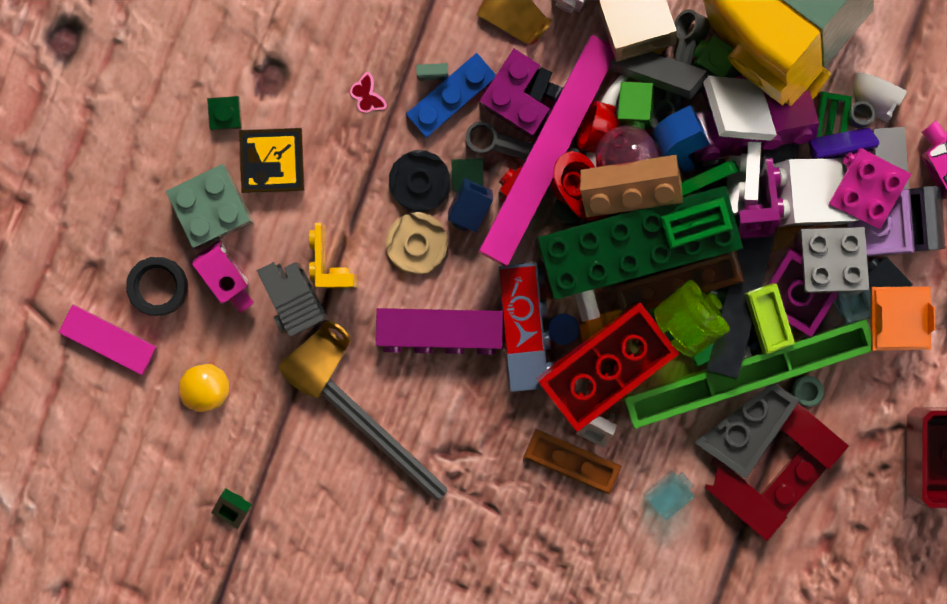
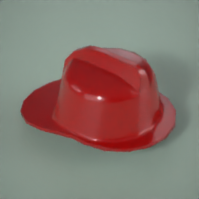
(567, 182)

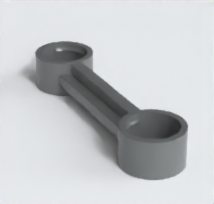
(683, 54)
(503, 144)

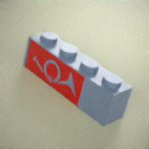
(523, 324)

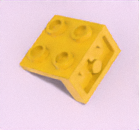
(317, 270)

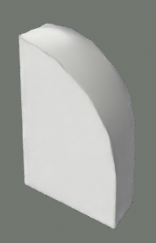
(879, 93)

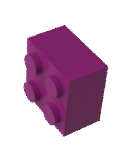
(802, 309)

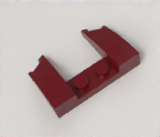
(769, 509)

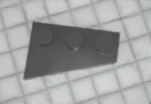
(750, 430)

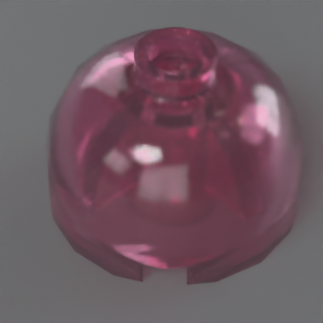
(625, 146)

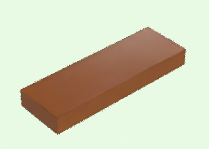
(572, 461)

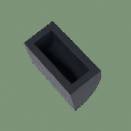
(927, 218)

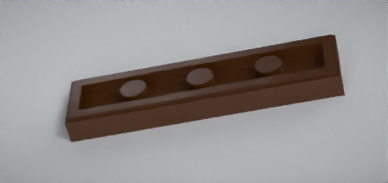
(707, 274)

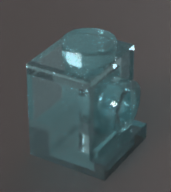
(854, 305)

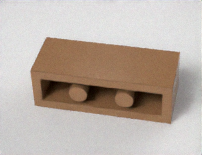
(631, 186)

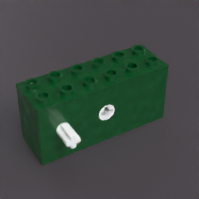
(626, 249)

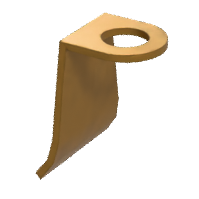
(516, 17)
(315, 359)

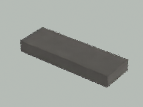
(662, 72)

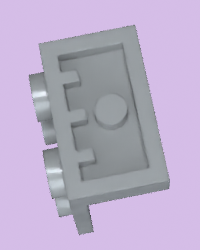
(833, 259)

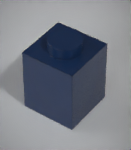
(469, 206)

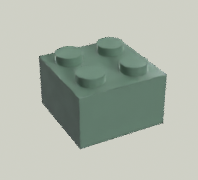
(209, 206)

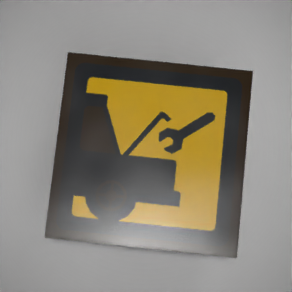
(271, 160)

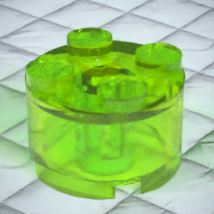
(691, 319)

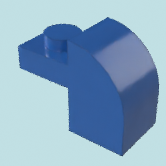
(680, 136)

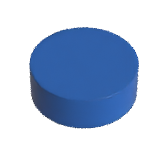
(563, 329)

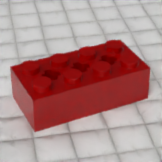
(627, 372)

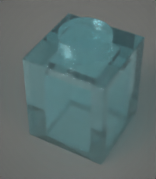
(670, 493)

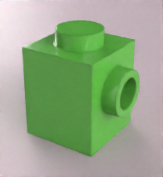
(713, 57)
(636, 104)

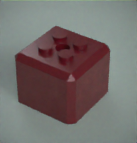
(926, 456)

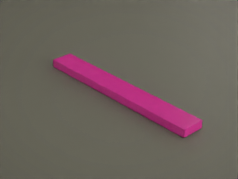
(549, 146)

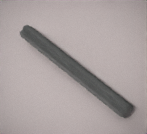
(383, 440)

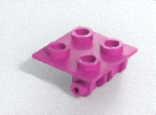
(869, 187)

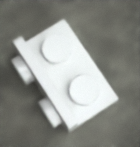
(744, 185)

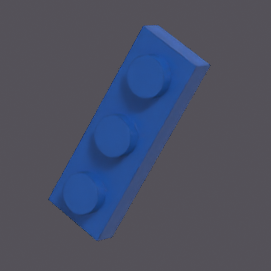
(451, 95)

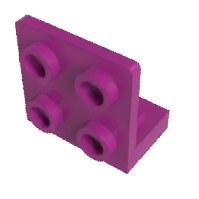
(763, 219)

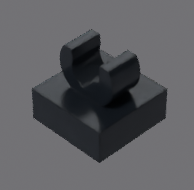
(542, 86)

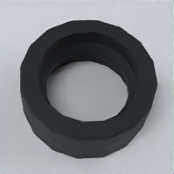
(140, 303)

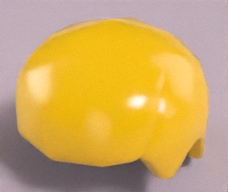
(203, 388)

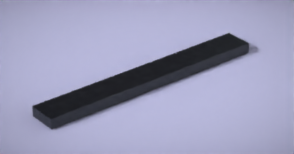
(753, 260)

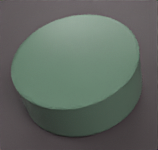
(807, 390)

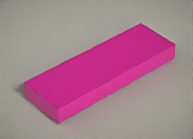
(107, 339)

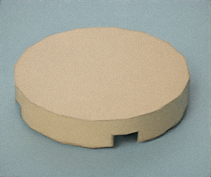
(416, 243)

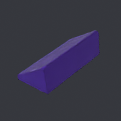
(841, 143)

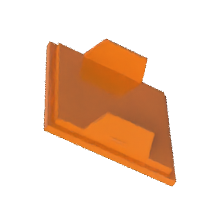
(901, 318)

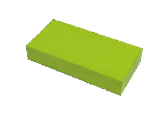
(769, 318)

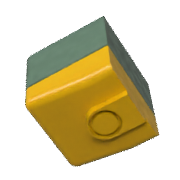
(785, 41)

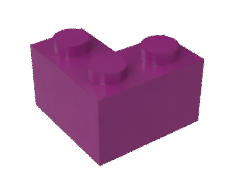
(508, 98)

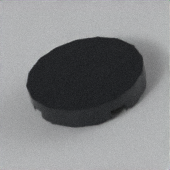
(419, 181)

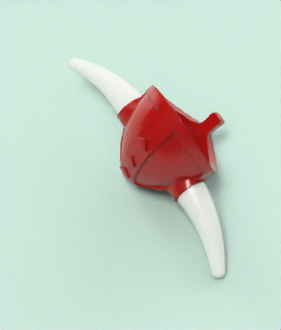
(599, 120)

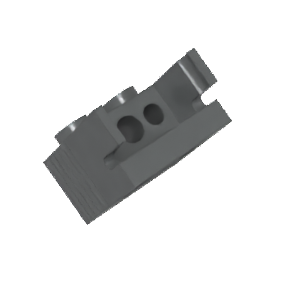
(292, 298)

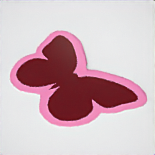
(364, 94)

